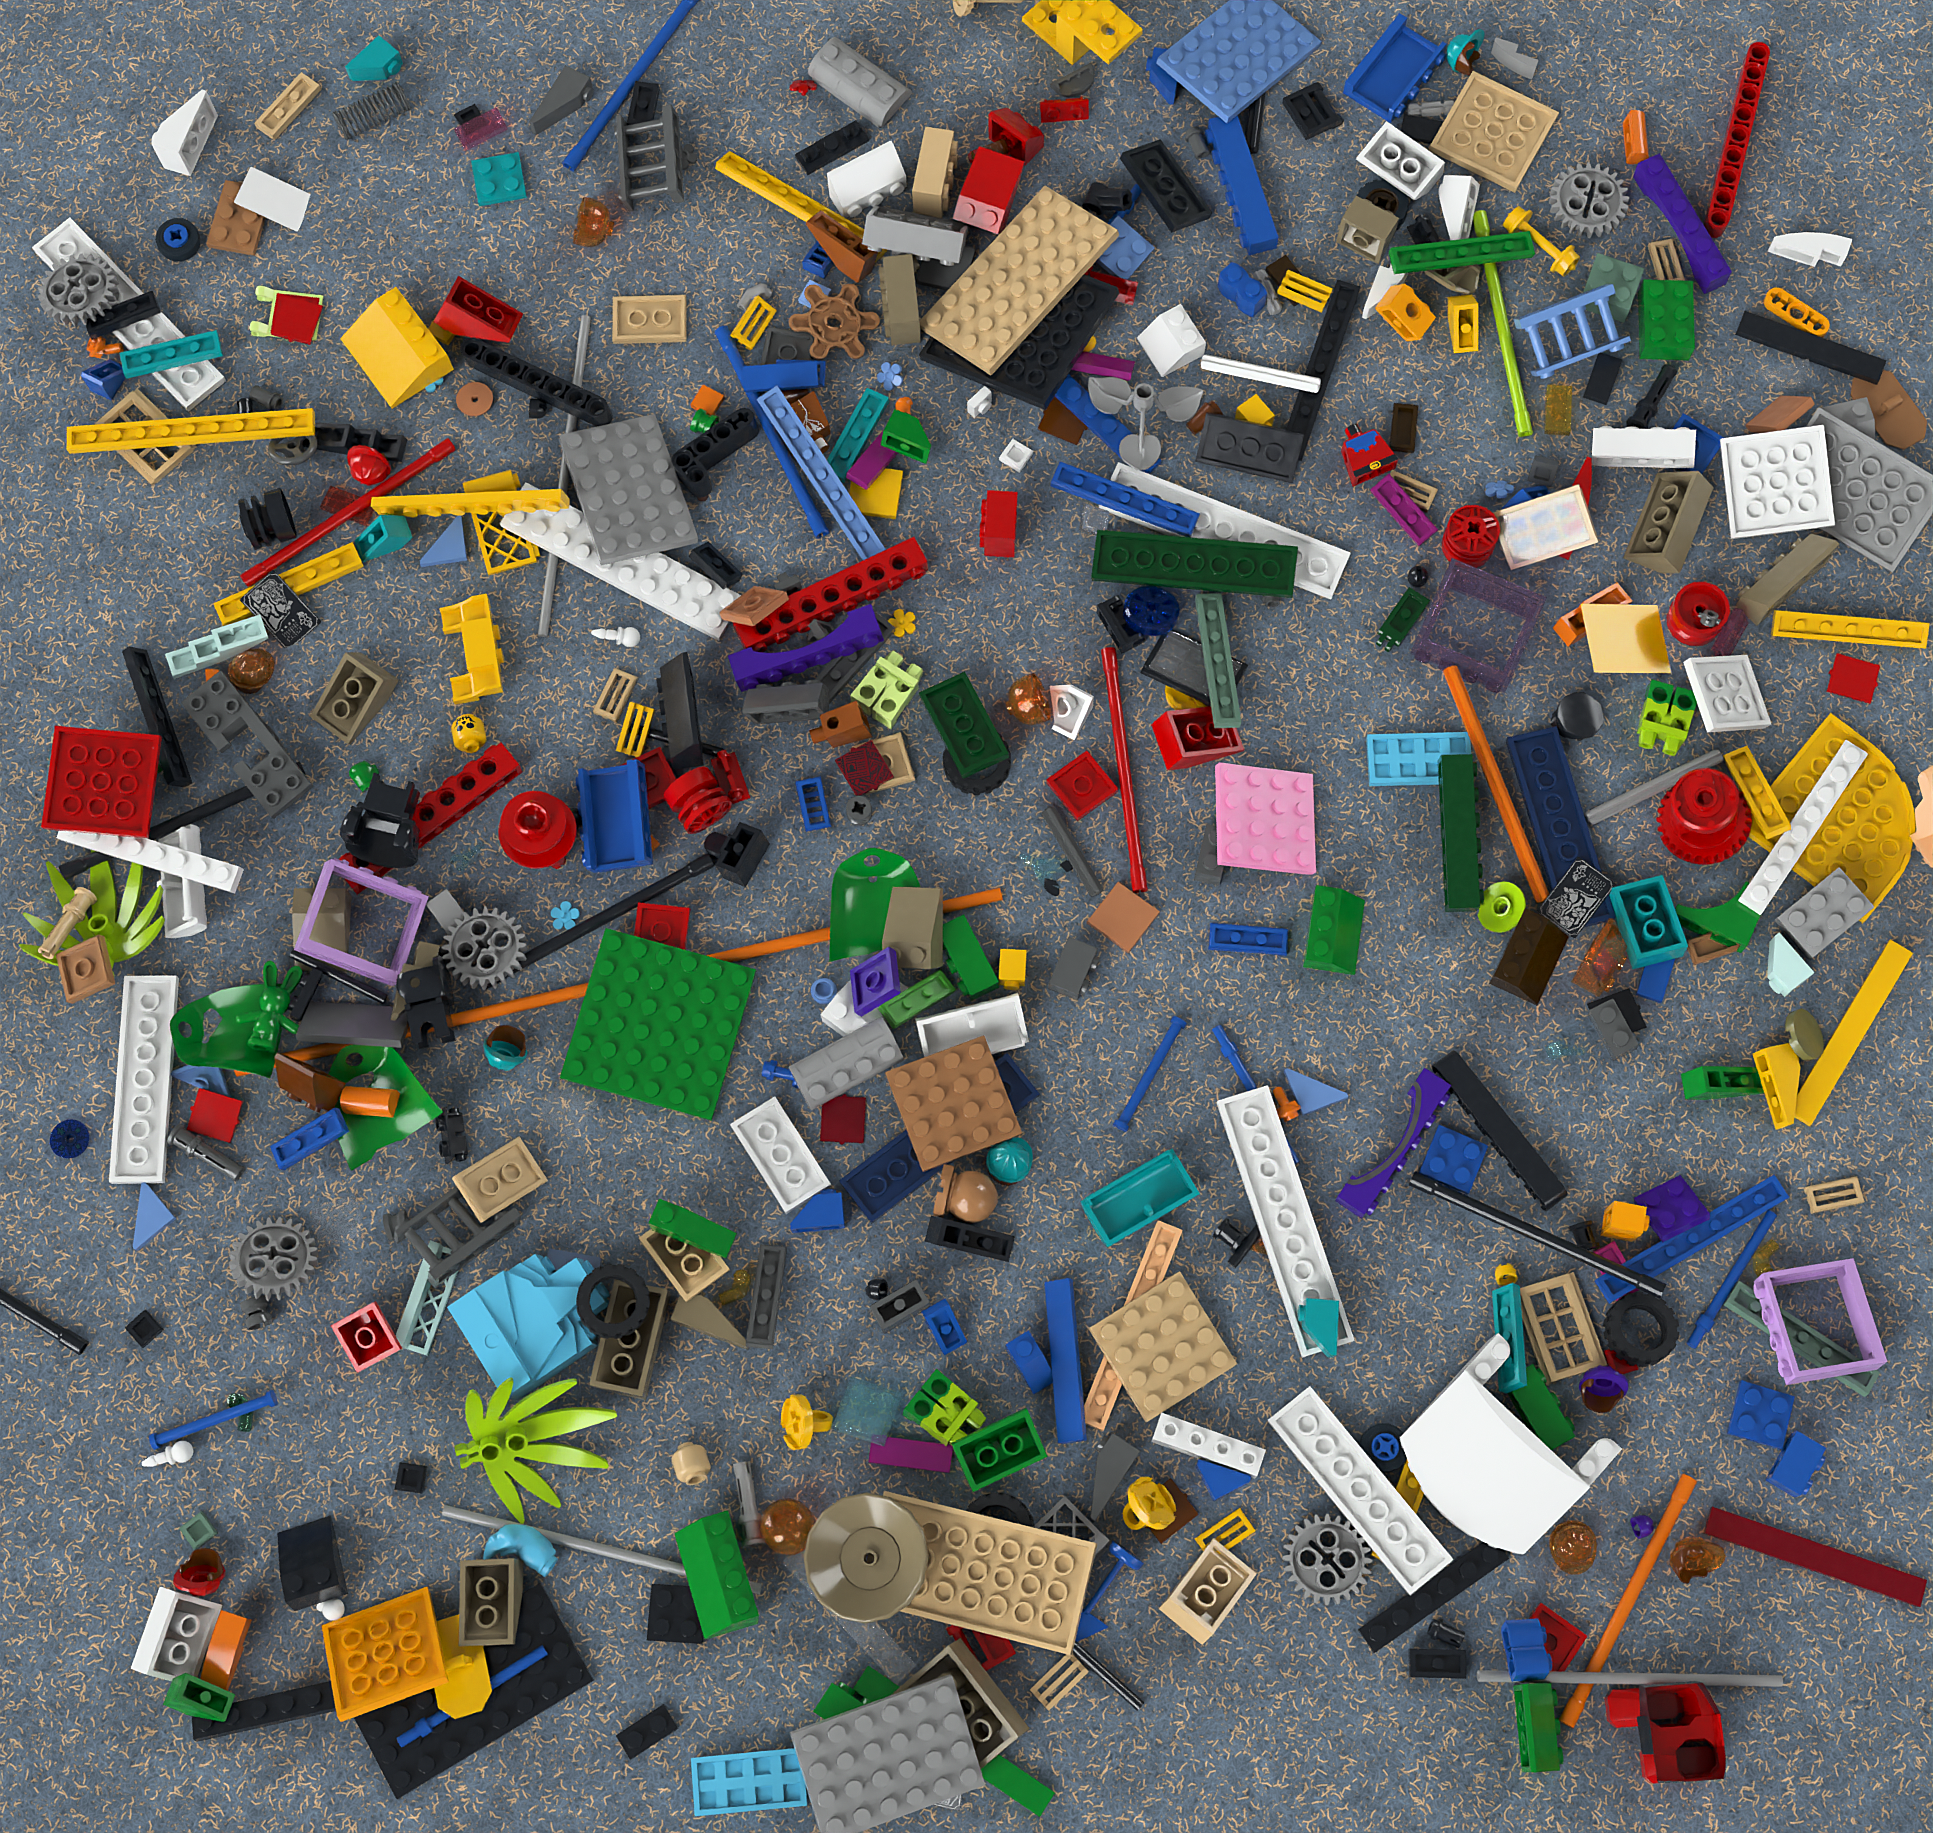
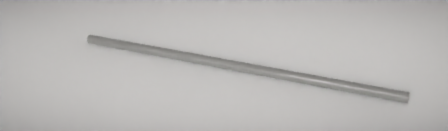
(564, 477)

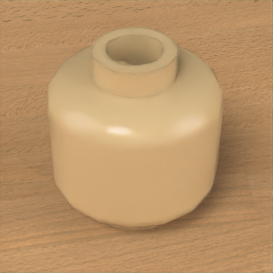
(691, 1463)

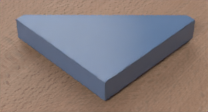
(449, 546)
(203, 1077)
(1311, 1093)
(151, 1217)

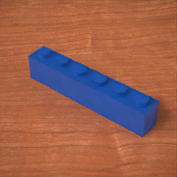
(1242, 185)

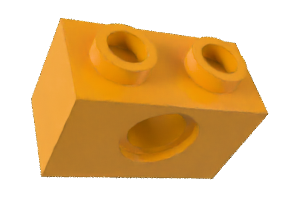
(1409, 324)
(1624, 1221)

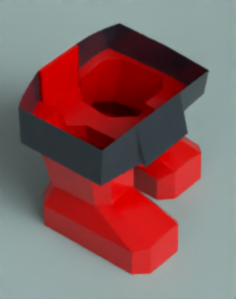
(1660, 1752)

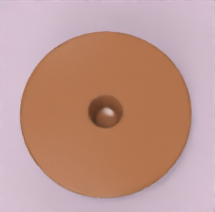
(474, 391)

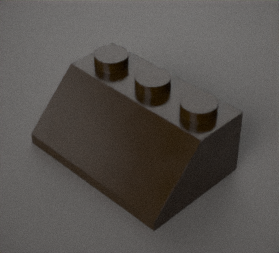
(1529, 957)

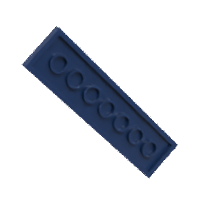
(1554, 807)
(895, 1170)

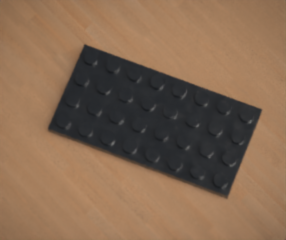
(507, 1708)

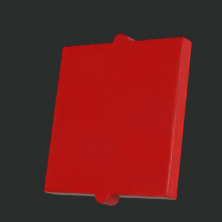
(296, 320)
(1853, 678)
(215, 1115)

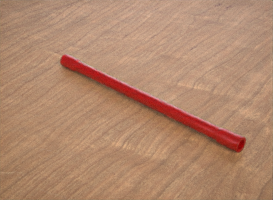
(261, 569)
(1137, 870)

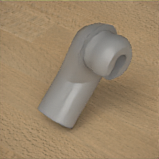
(760, 289)

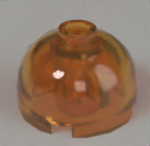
(592, 223)
(1027, 701)
(786, 1526)

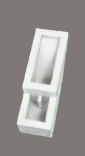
(1811, 246)
(1383, 281)

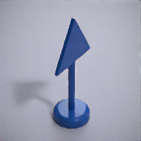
(1088, 1623)

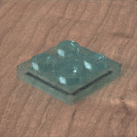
(867, 1411)

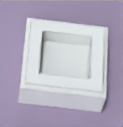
(1016, 455)

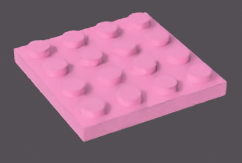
(1265, 819)

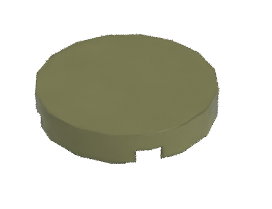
(1805, 1033)

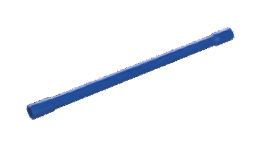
(579, 151)
(813, 516)

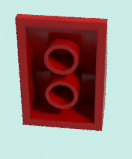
(989, 190)
(477, 314)
(1190, 738)

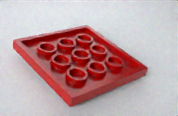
(101, 782)

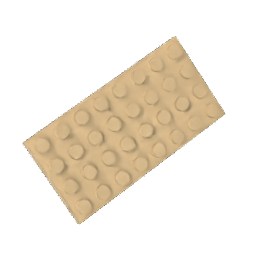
(1018, 279)
(1000, 1576)

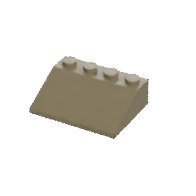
(988, 1713)

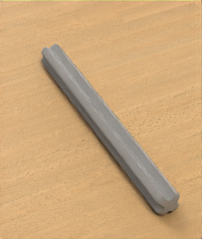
(1650, 788)

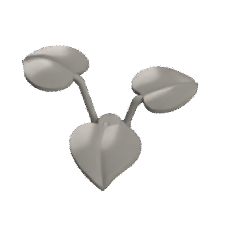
(1178, 402)

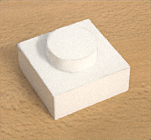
(980, 402)

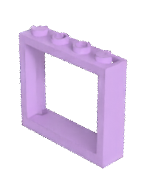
(349, 962)
(1857, 1308)

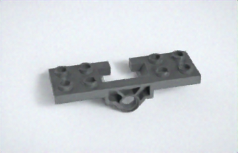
(222, 716)

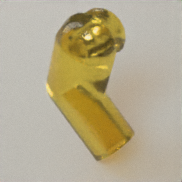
(1761, 1257)
(739, 1288)

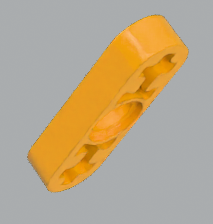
(1795, 303)

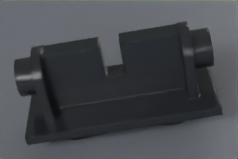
(1423, 231)
(451, 1146)

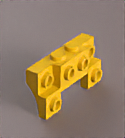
(482, 654)

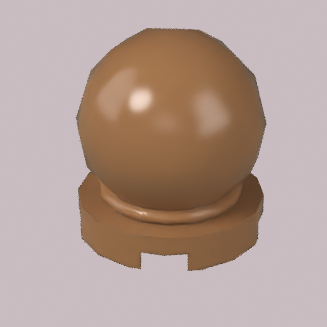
(967, 1196)

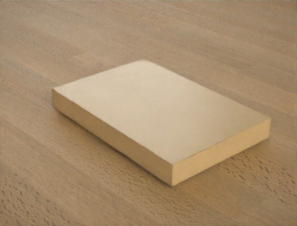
(649, 319)
(499, 1179)

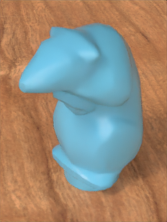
(525, 1542)

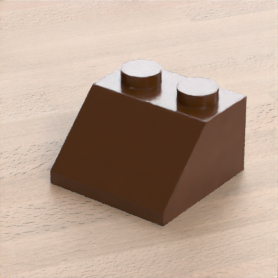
(307, 1083)

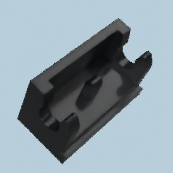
(1112, 617)

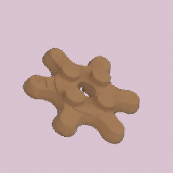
(840, 308)

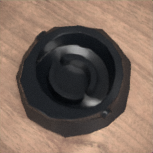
(1578, 716)

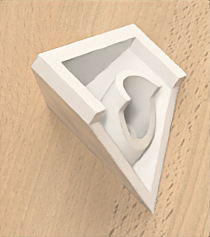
(1070, 709)

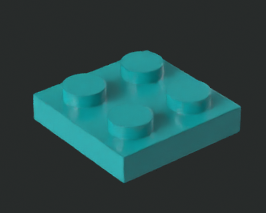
(498, 179)

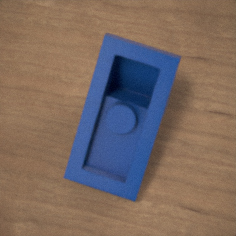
(944, 1326)

